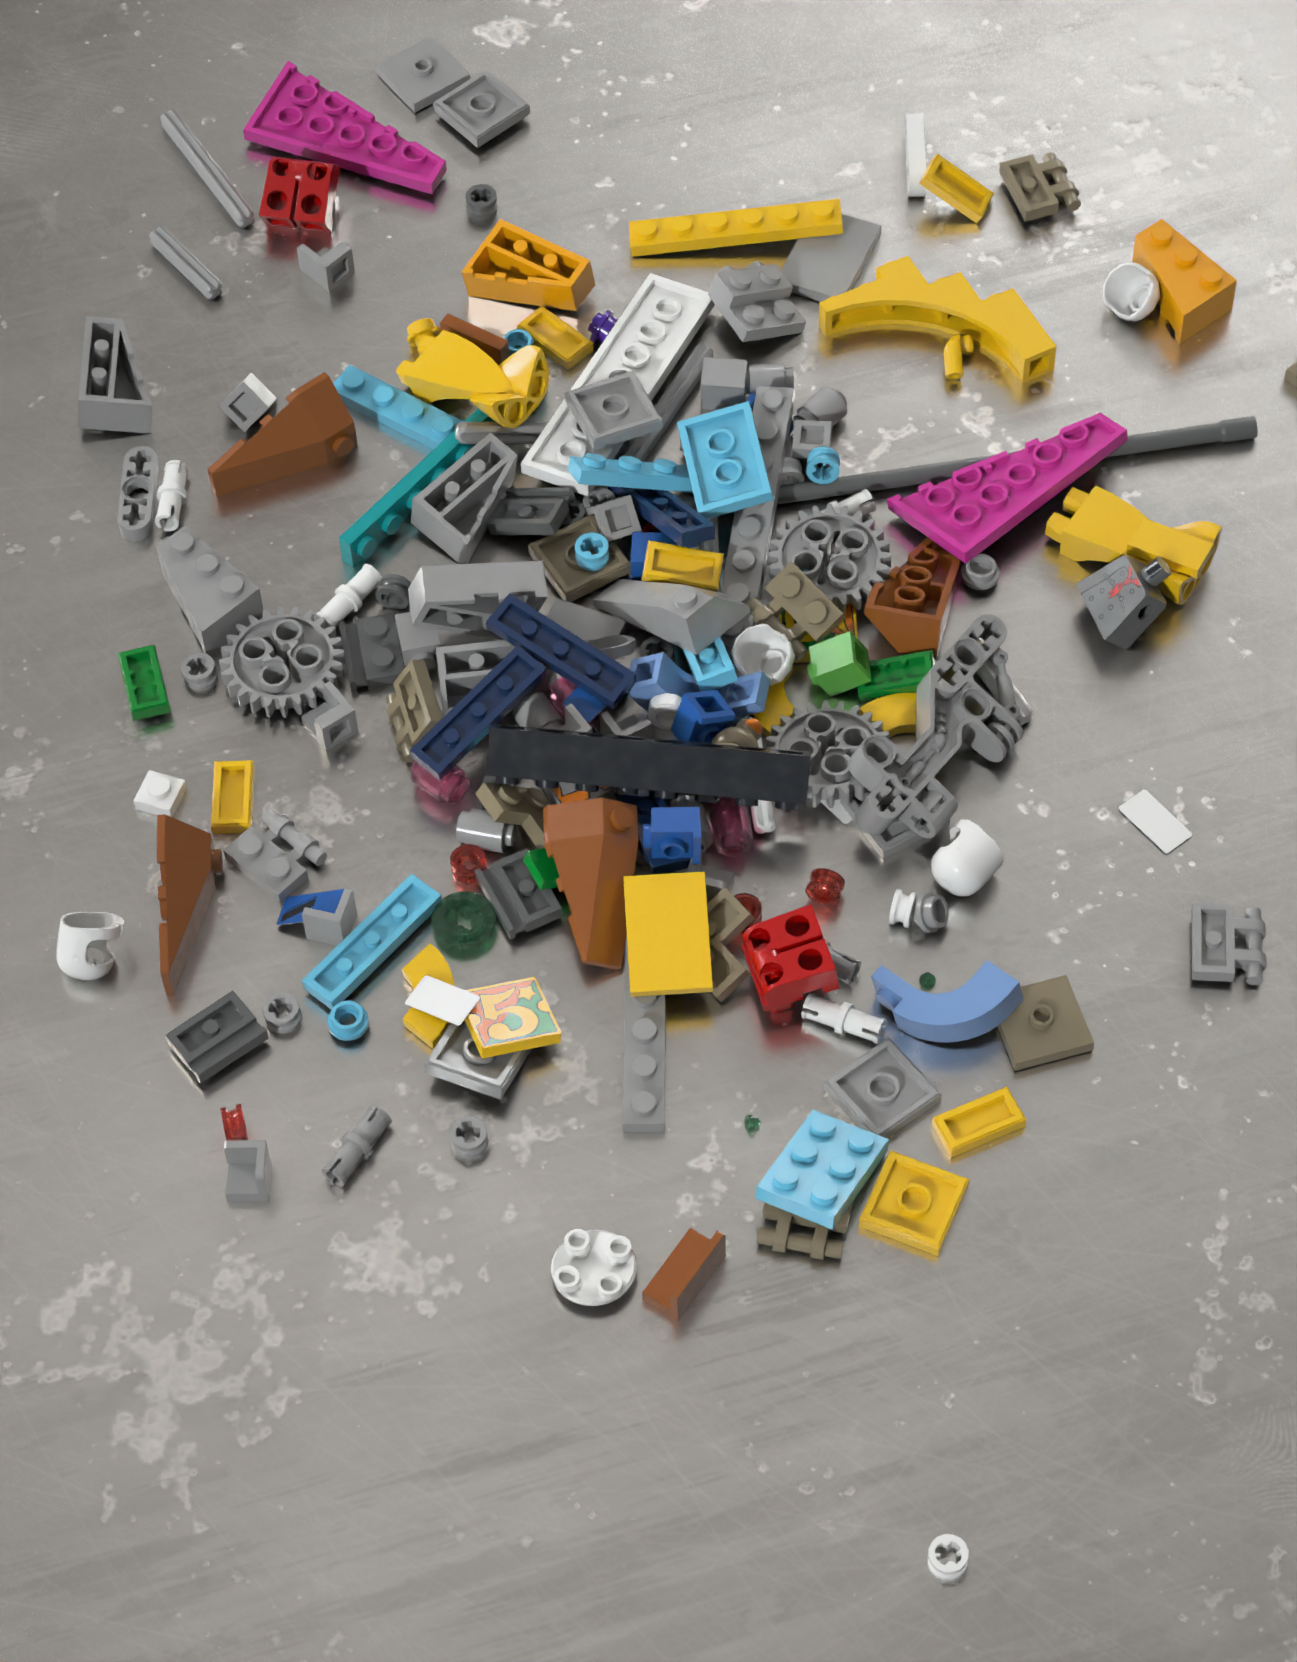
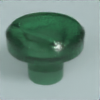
(927, 980)
(750, 1122)

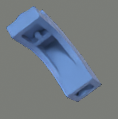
(660, 675)
(950, 1015)

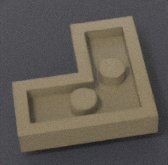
(516, 806)
(725, 921)

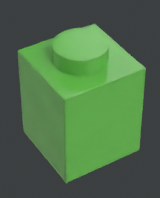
(839, 664)

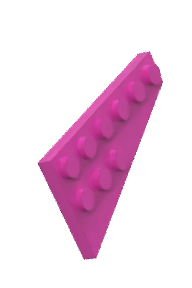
(332, 129)
(1005, 489)

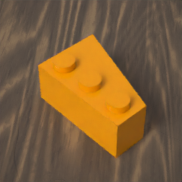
(527, 270)
(1190, 283)

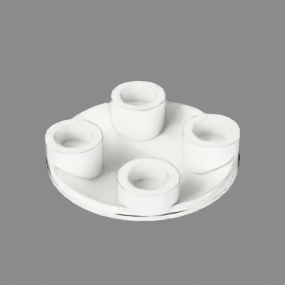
(593, 1267)

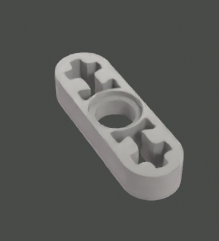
(144, 506)

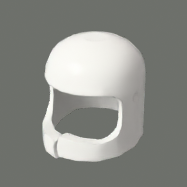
(967, 861)
(84, 931)

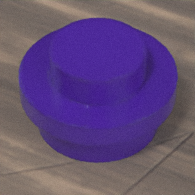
(601, 326)

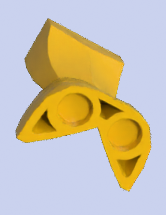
(460, 370)
(1105, 525)

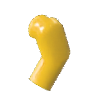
(953, 355)

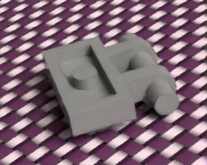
(268, 864)
(1214, 943)

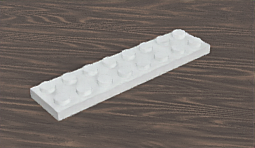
(643, 340)

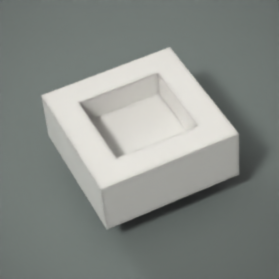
(160, 794)

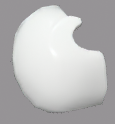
(1131, 291)
(763, 650)

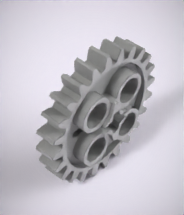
(860, 566)
(252, 669)
(832, 739)

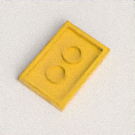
(667, 934)

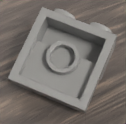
(756, 301)

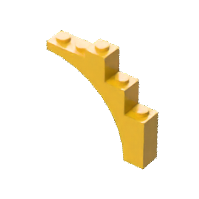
(903, 297)

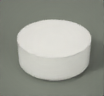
(663, 710)

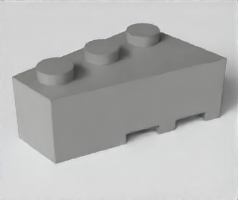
(110, 384)
(464, 496)
(207, 589)
(466, 595)
(467, 664)

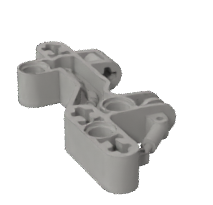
(908, 780)

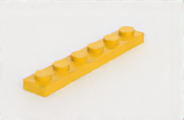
(735, 227)

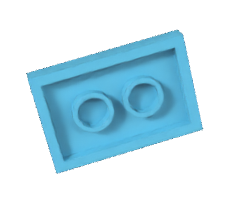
(725, 460)
(822, 1169)

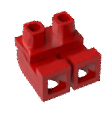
(299, 194)
(788, 959)

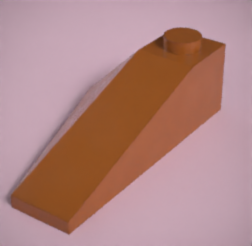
(300, 437)
(916, 599)
(593, 850)
(188, 883)

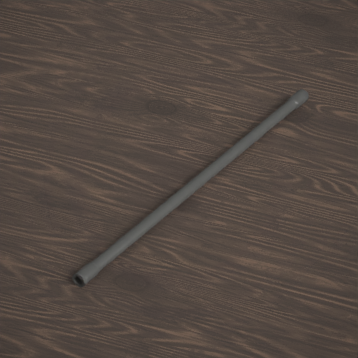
(1223, 431)

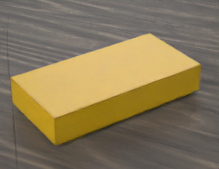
(956, 188)
(556, 338)
(1179, 550)
(682, 566)
(232, 796)
(979, 1122)

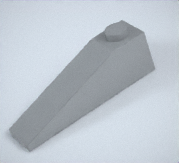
(673, 612)

